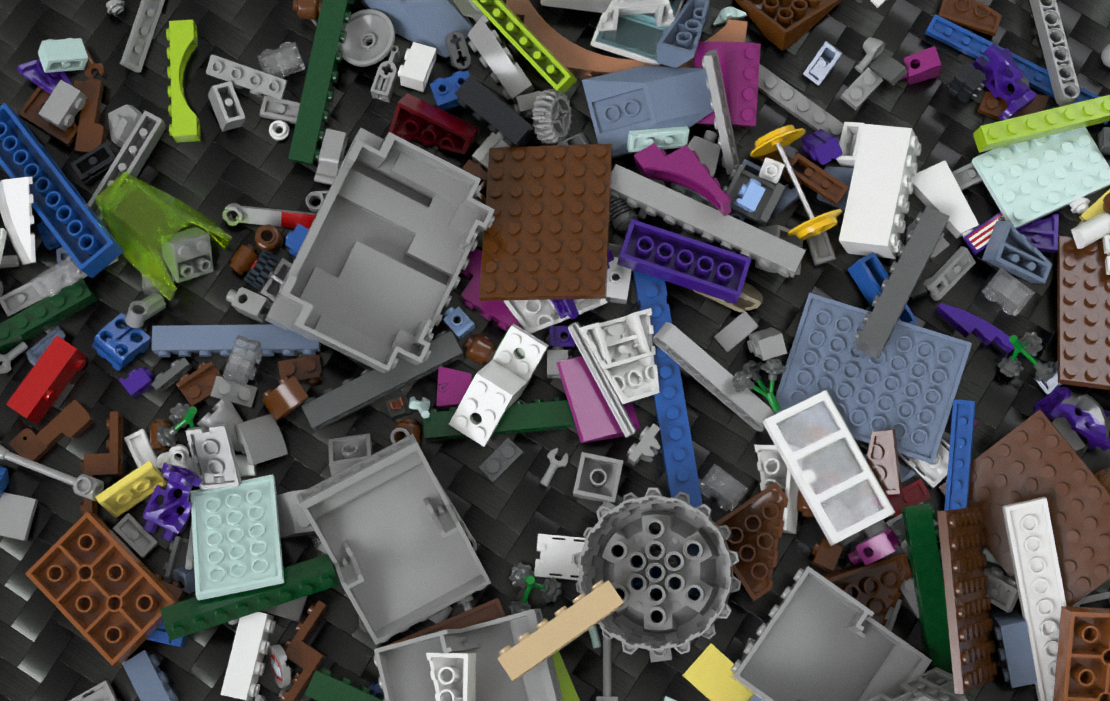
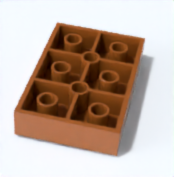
(102, 588)
(1083, 655)

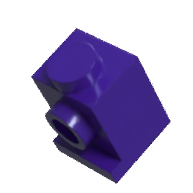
(557, 341)
(138, 381)

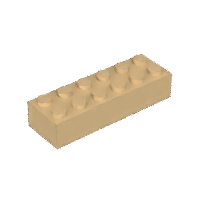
(560, 631)

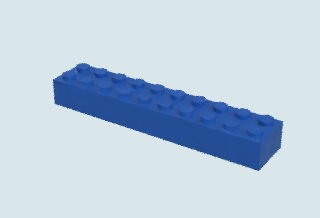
(55, 196)

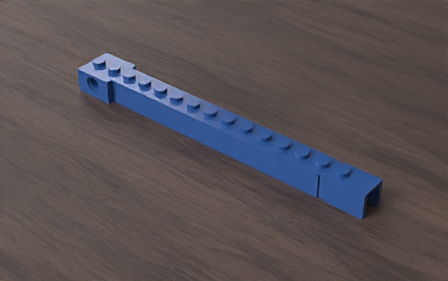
(670, 405)

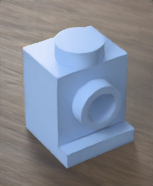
(749, 195)
(461, 329)

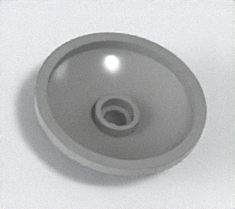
(364, 28)

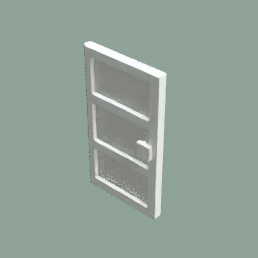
(828, 467)

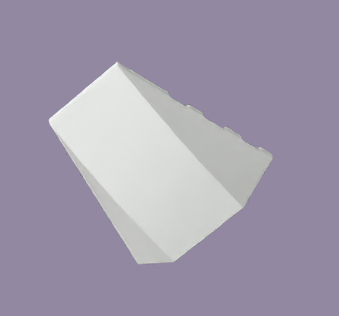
(661, 8)
(17, 216)
(540, 314)
(626, 354)

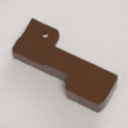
(90, 132)
(69, 422)

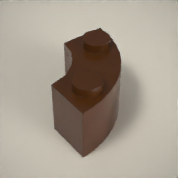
(285, 397)

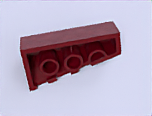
(431, 126)

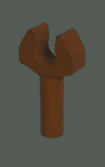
(92, 66)

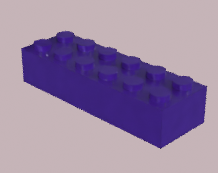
(684, 261)

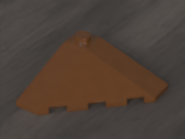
(786, 20)
(755, 537)
(874, 584)

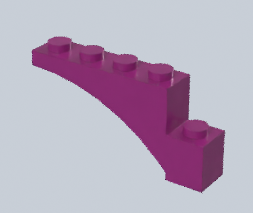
(685, 170)
(489, 309)

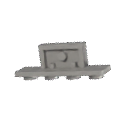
(247, 77)

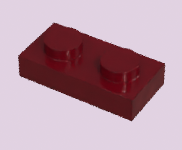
(911, 495)

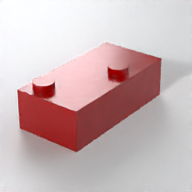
(47, 380)

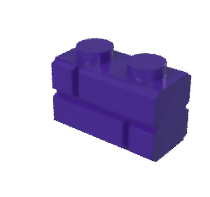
(821, 147)

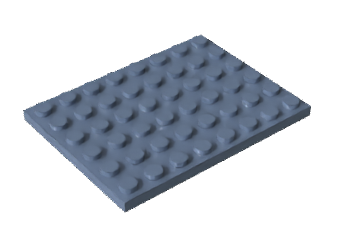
(902, 390)

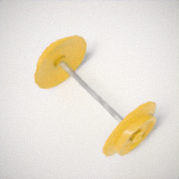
(775, 141)

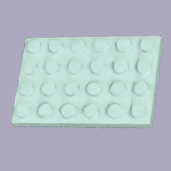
(1043, 174)
(236, 538)

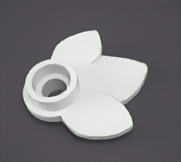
(170, 458)

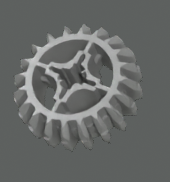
(551, 116)

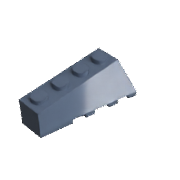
(683, 35)

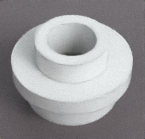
(279, 124)
(1080, 205)

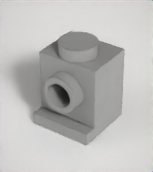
(525, 104)

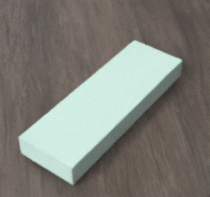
(663, 137)

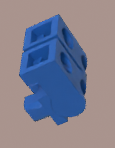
(120, 343)

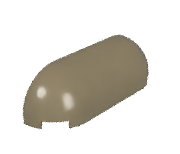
(749, 299)

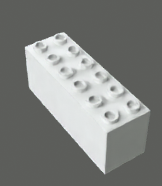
(880, 191)

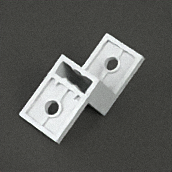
(498, 385)

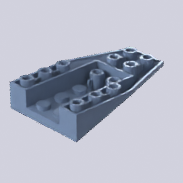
(424, 20)
(645, 100)

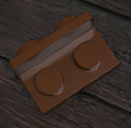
(306, 369)
(199, 384)

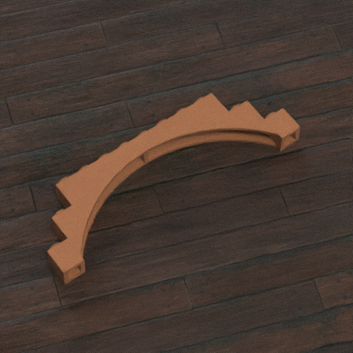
(590, 64)

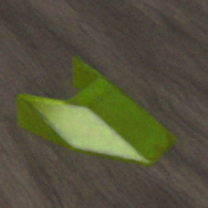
(144, 220)

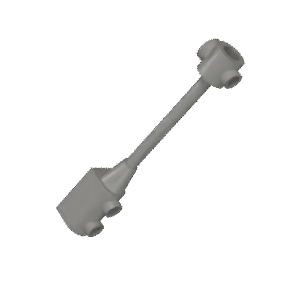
(83, 485)

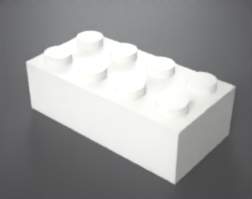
(247, 656)

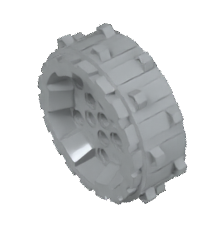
(680, 527)

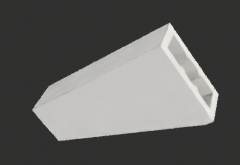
(940, 191)

